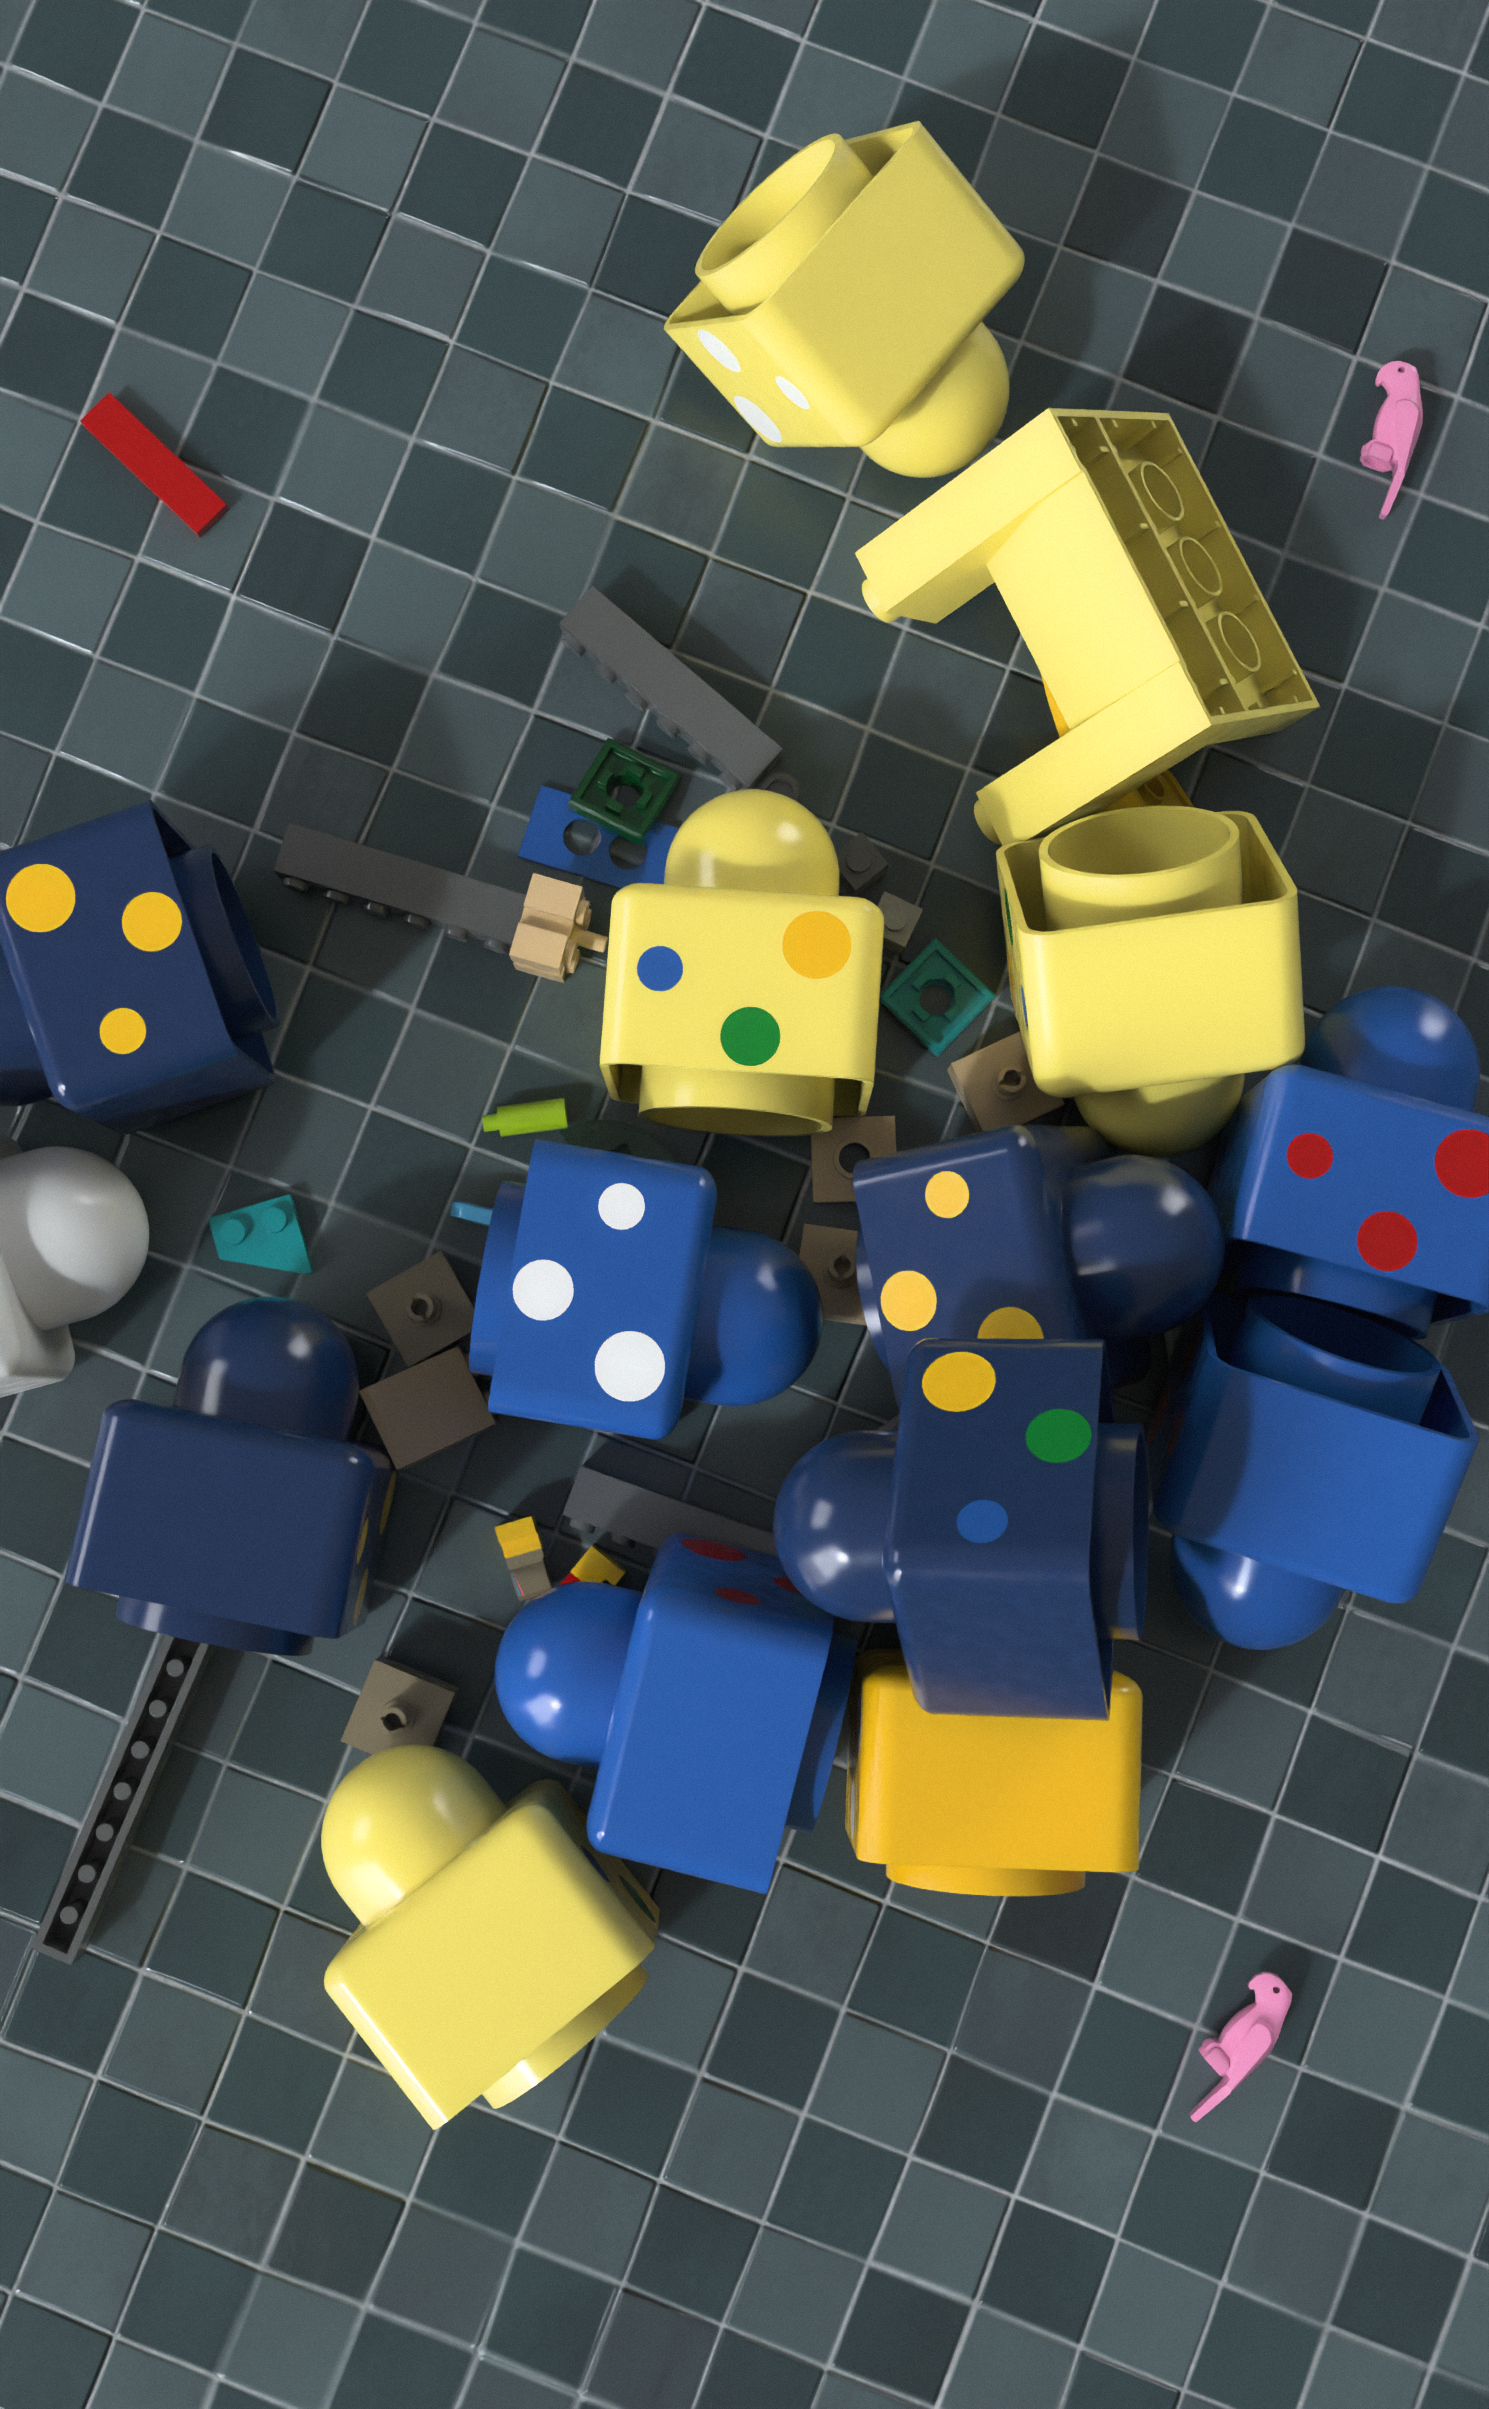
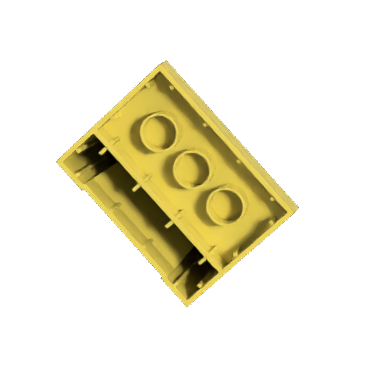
(1119, 594)

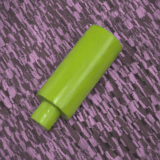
(527, 1117)

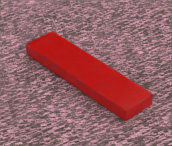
(154, 465)

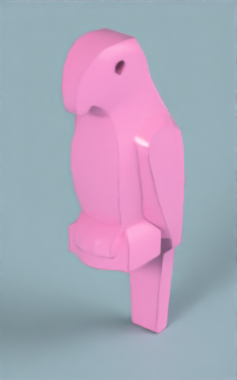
(1395, 426)
(1245, 2039)

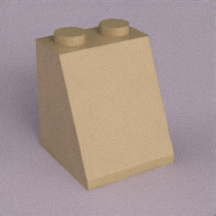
(429, 1408)

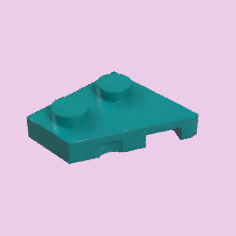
(263, 1236)

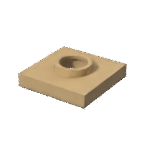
(829, 1179)

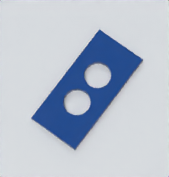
(546, 846)

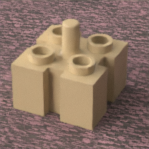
(552, 929)

